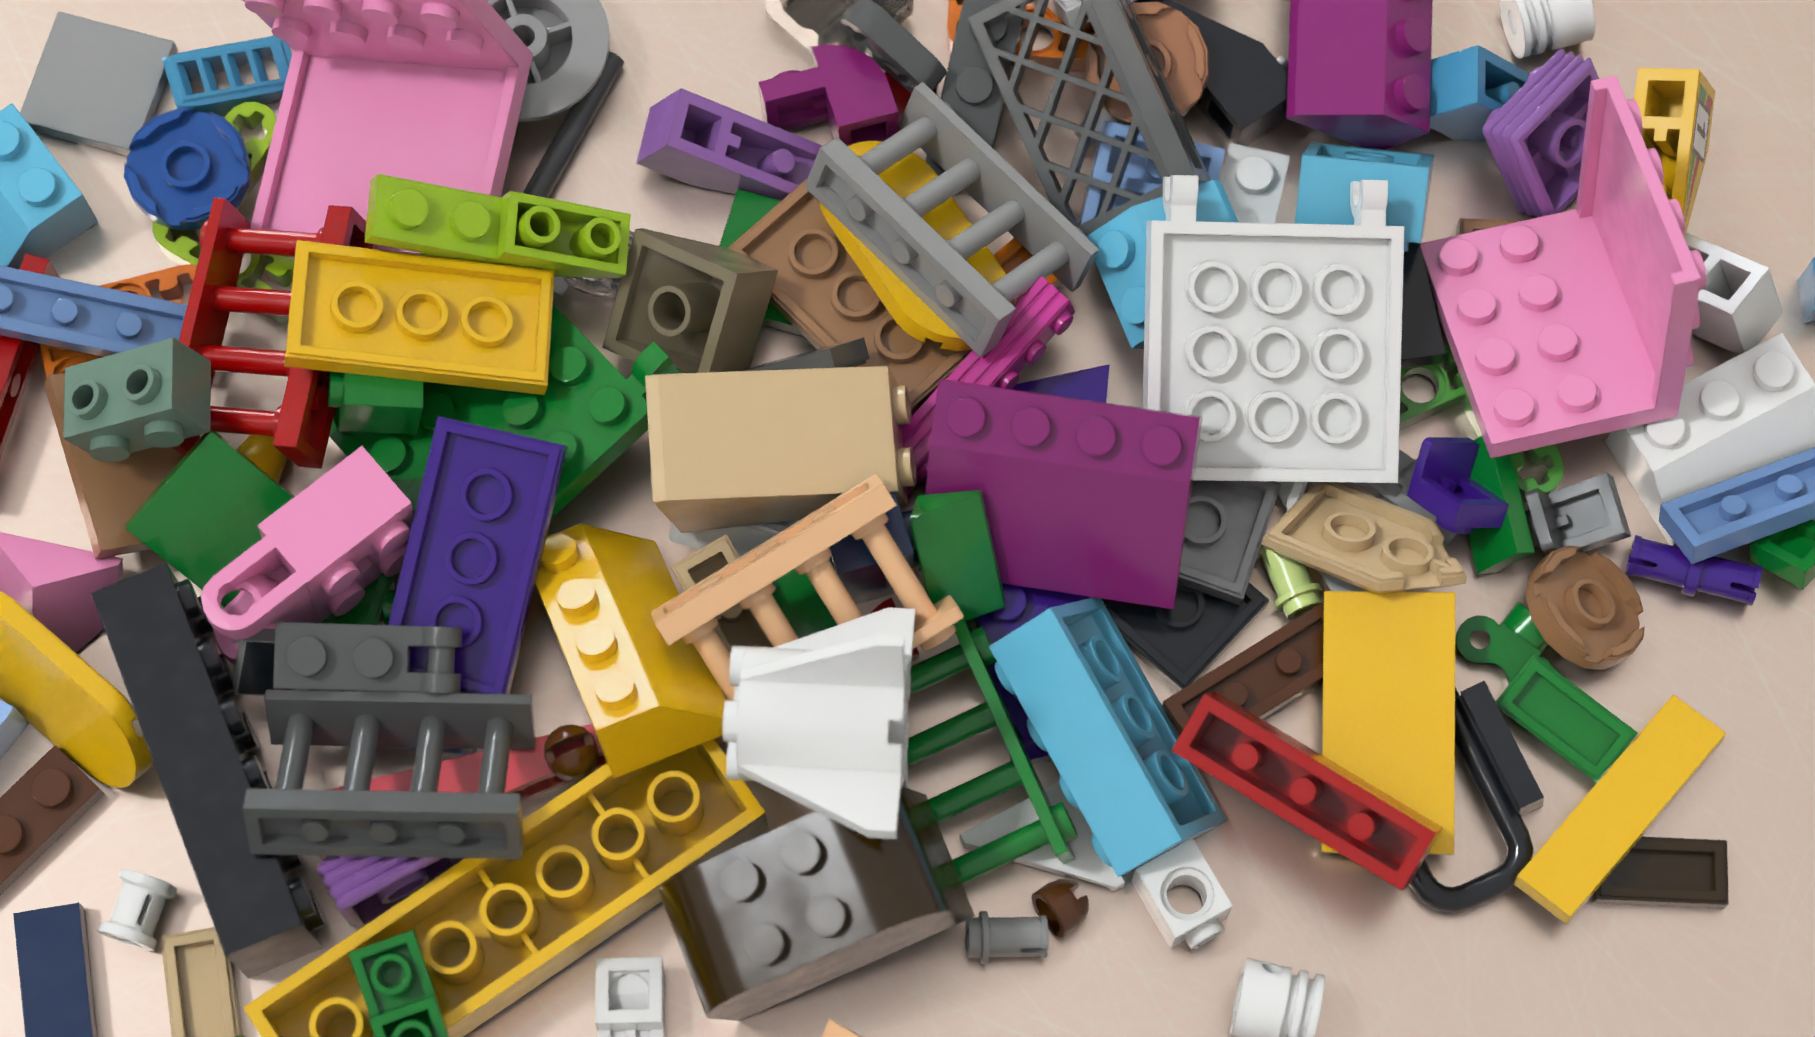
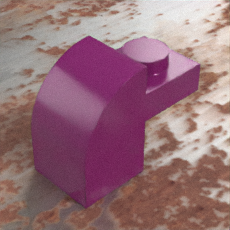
(840, 88)

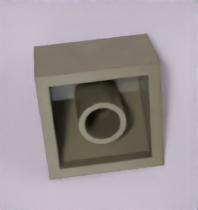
(690, 300)

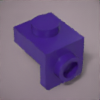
(1445, 488)

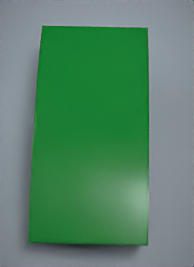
(398, 988)

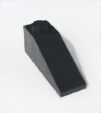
(1244, 83)

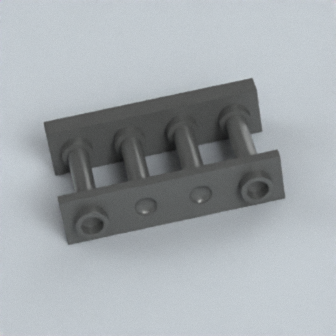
(391, 822)

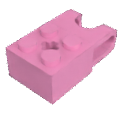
(314, 554)

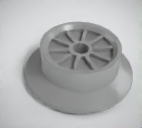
(567, 47)

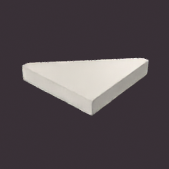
(1087, 863)

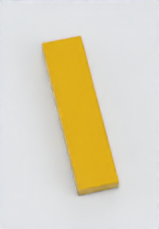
(1619, 809)

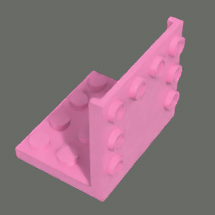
(387, 92)
(1580, 311)

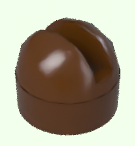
(576, 762)
(1060, 906)

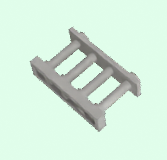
(916, 252)

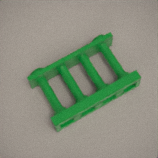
(1054, 821)

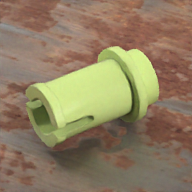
(1292, 584)

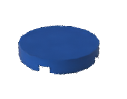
(183, 164)

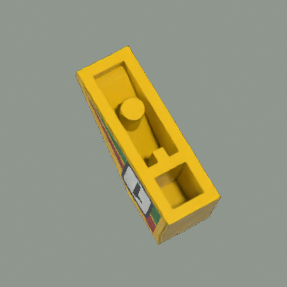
(1677, 123)

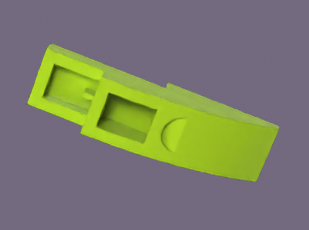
(498, 230)

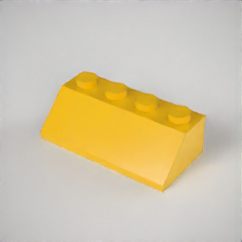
(634, 687)

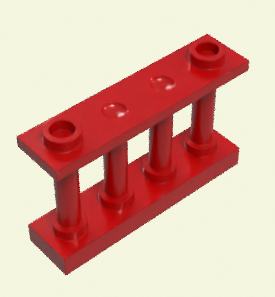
(304, 419)

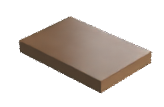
(109, 490)

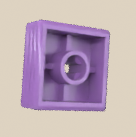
(1542, 133)
(372, 884)

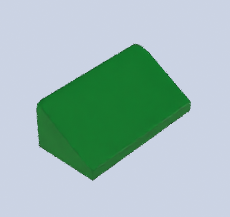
(957, 551)

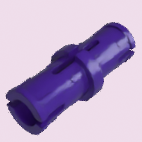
(1710, 576)

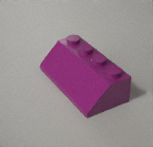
(1361, 69)

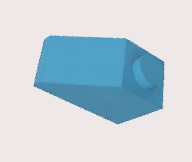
(1467, 90)

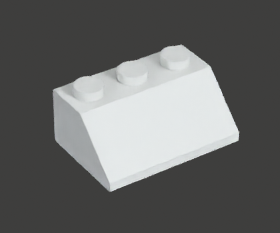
(1726, 425)

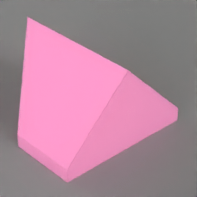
(57, 585)

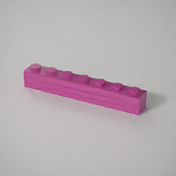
(1036, 320)

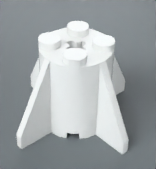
(828, 719)

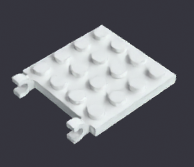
(1278, 339)

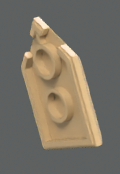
(1364, 541)

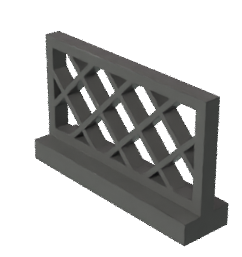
(1142, 89)

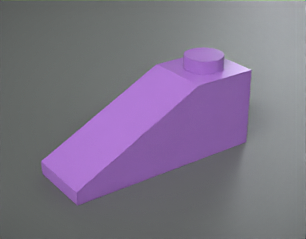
(723, 148)

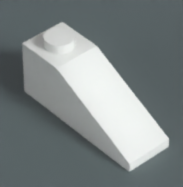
(1737, 300)

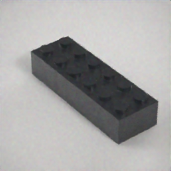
(206, 766)

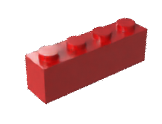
(1307, 789)

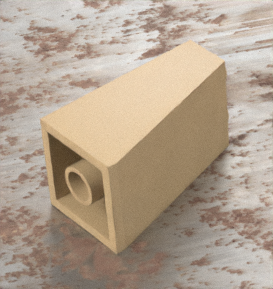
(773, 442)

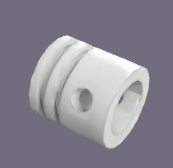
(1546, 24)
(1276, 1002)

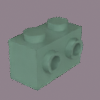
(137, 400)

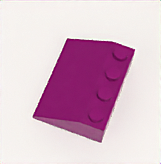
(1071, 487)

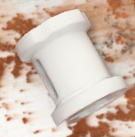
(137, 909)

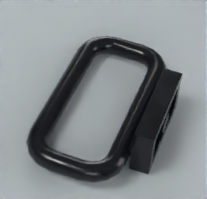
(1507, 792)

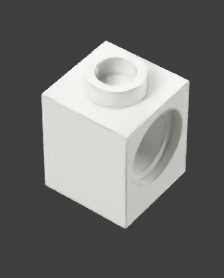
(1182, 867)

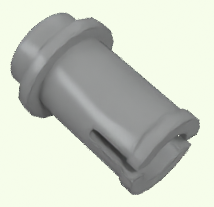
(1006, 937)

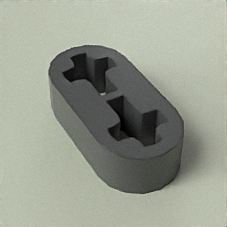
(891, 46)

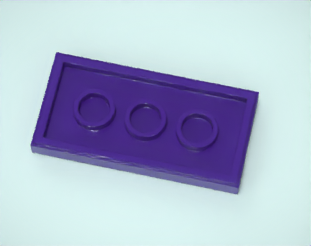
(478, 546)

